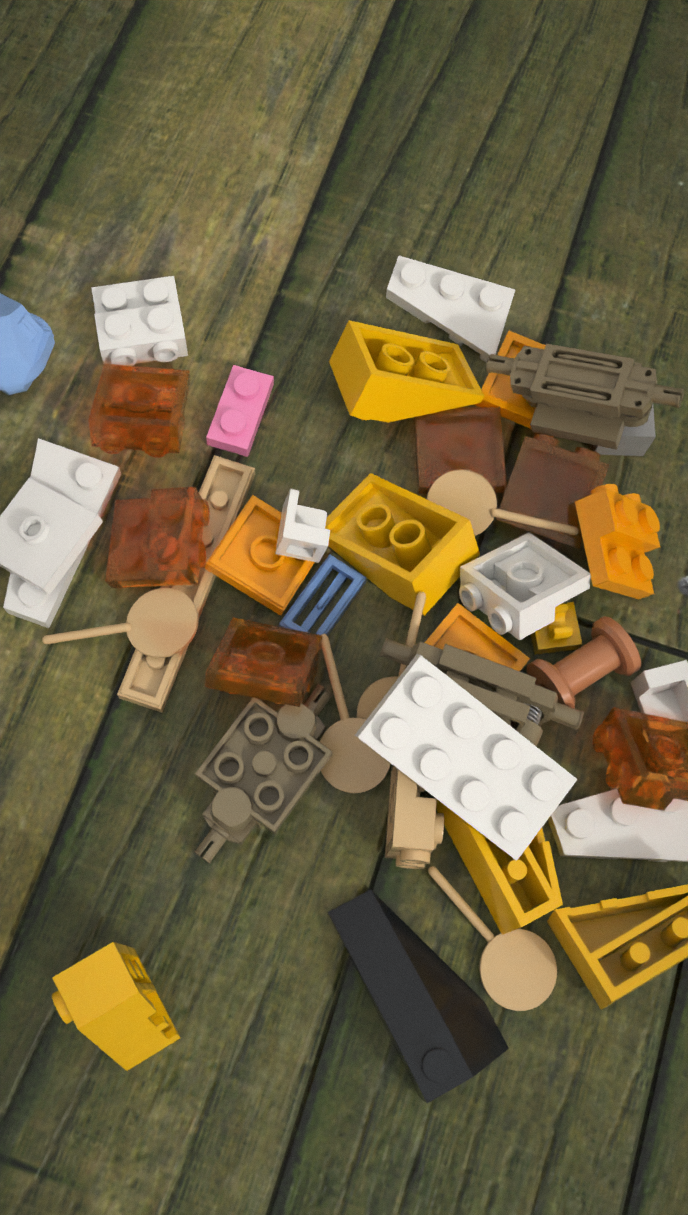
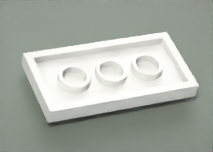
(466, 756)

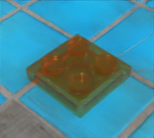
(460, 441)

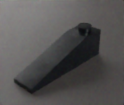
(424, 1005)

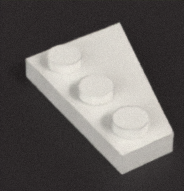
(457, 303)
(613, 830)

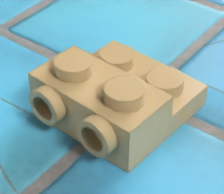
(411, 823)

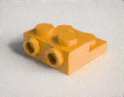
(616, 537)

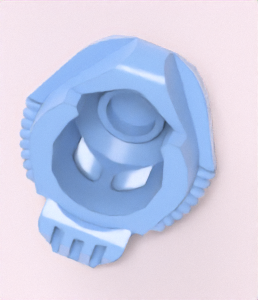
(24, 346)

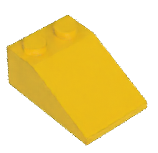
(400, 374)
(401, 541)

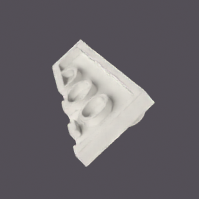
(82, 481)

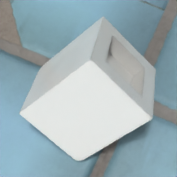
(302, 530)
(663, 691)

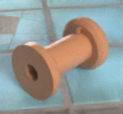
(606, 652)

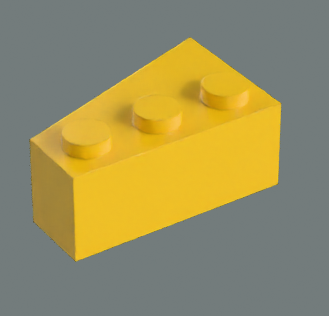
(510, 888)
(624, 940)
(115, 1005)

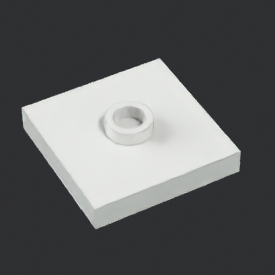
(43, 535)

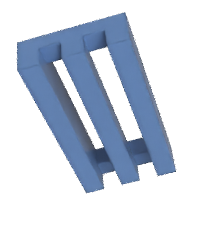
(312, 587)

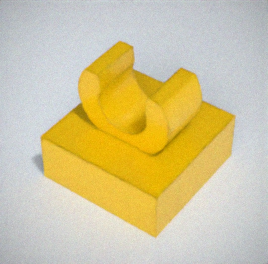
(559, 635)

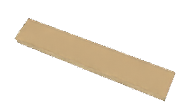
(225, 489)

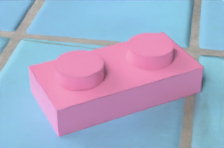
(240, 410)

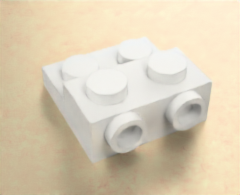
(139, 322)
(521, 585)

